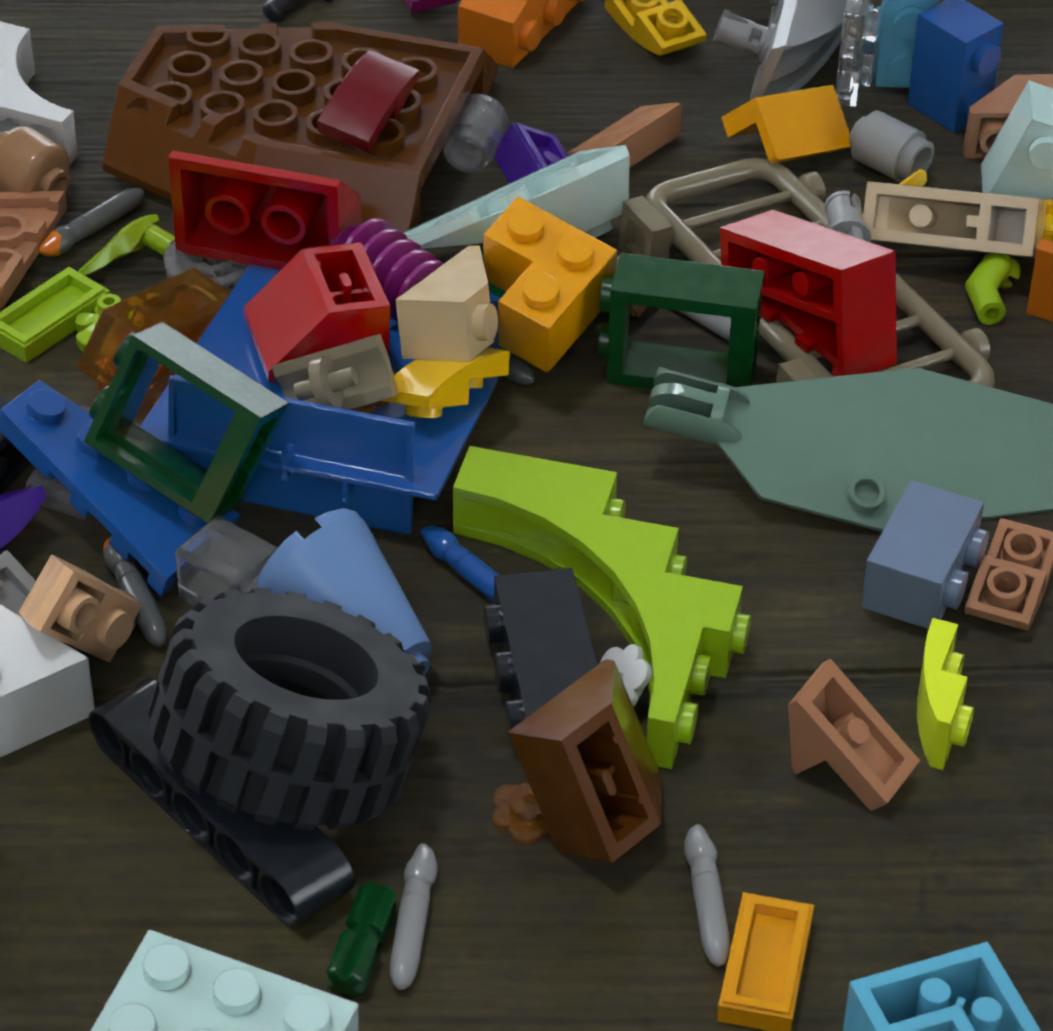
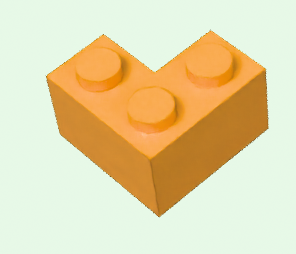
(548, 278)

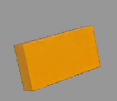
(765, 963)

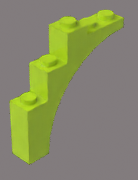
(626, 566)

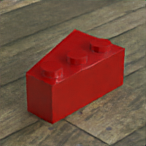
(822, 287)

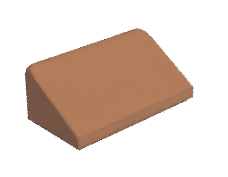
(641, 131)

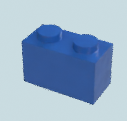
(953, 61)

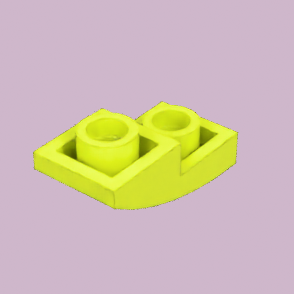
(941, 695)

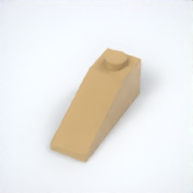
(954, 219)
(448, 312)

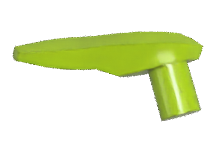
(129, 240)

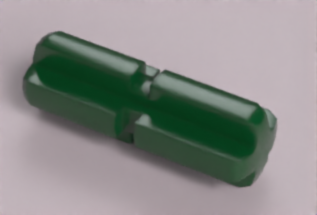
(357, 945)

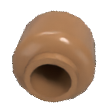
(32, 162)

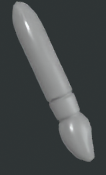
(708, 895)
(412, 916)

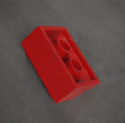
(255, 210)

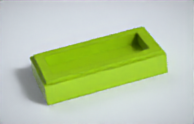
(47, 314)

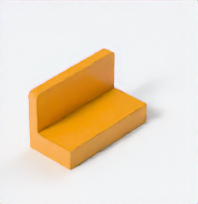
(793, 123)

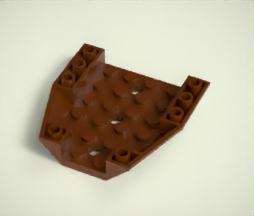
(236, 102)

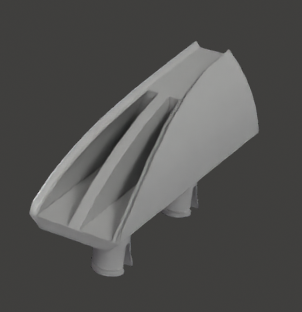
(791, 47)

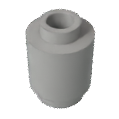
(890, 146)

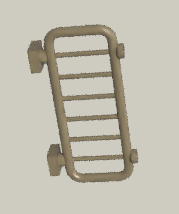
(653, 227)

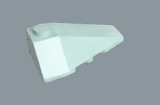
(578, 189)

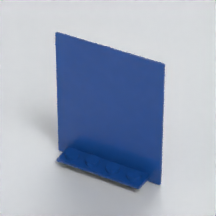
(319, 452)

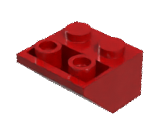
(317, 304)

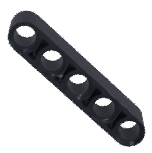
(280, 866)

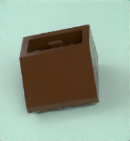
(591, 767)

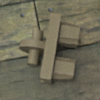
(340, 375)

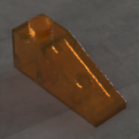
(182, 302)

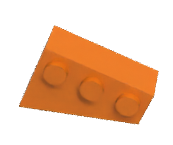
(509, 26)

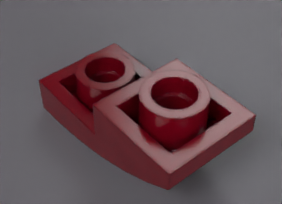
(366, 100)

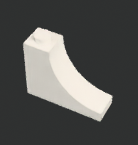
(19, 103)

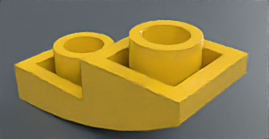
(657, 24)
(436, 384)

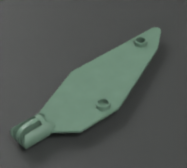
(860, 438)

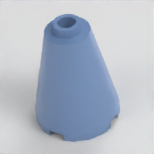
(349, 570)

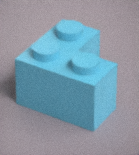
(939, 994)

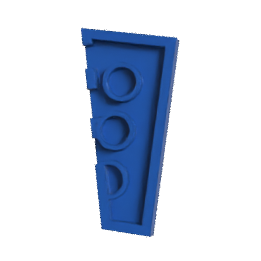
(140, 518)

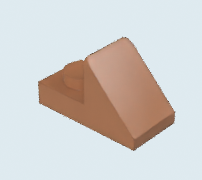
(840, 726)

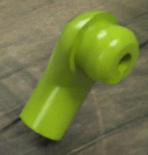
(983, 284)

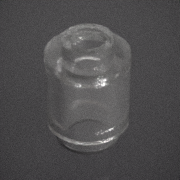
(476, 133)

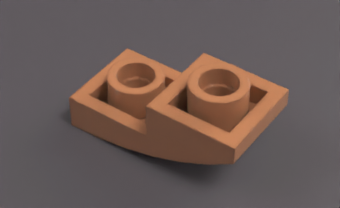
(1012, 575)

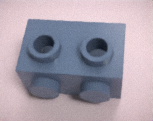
(924, 555)

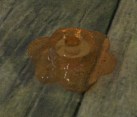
(518, 813)

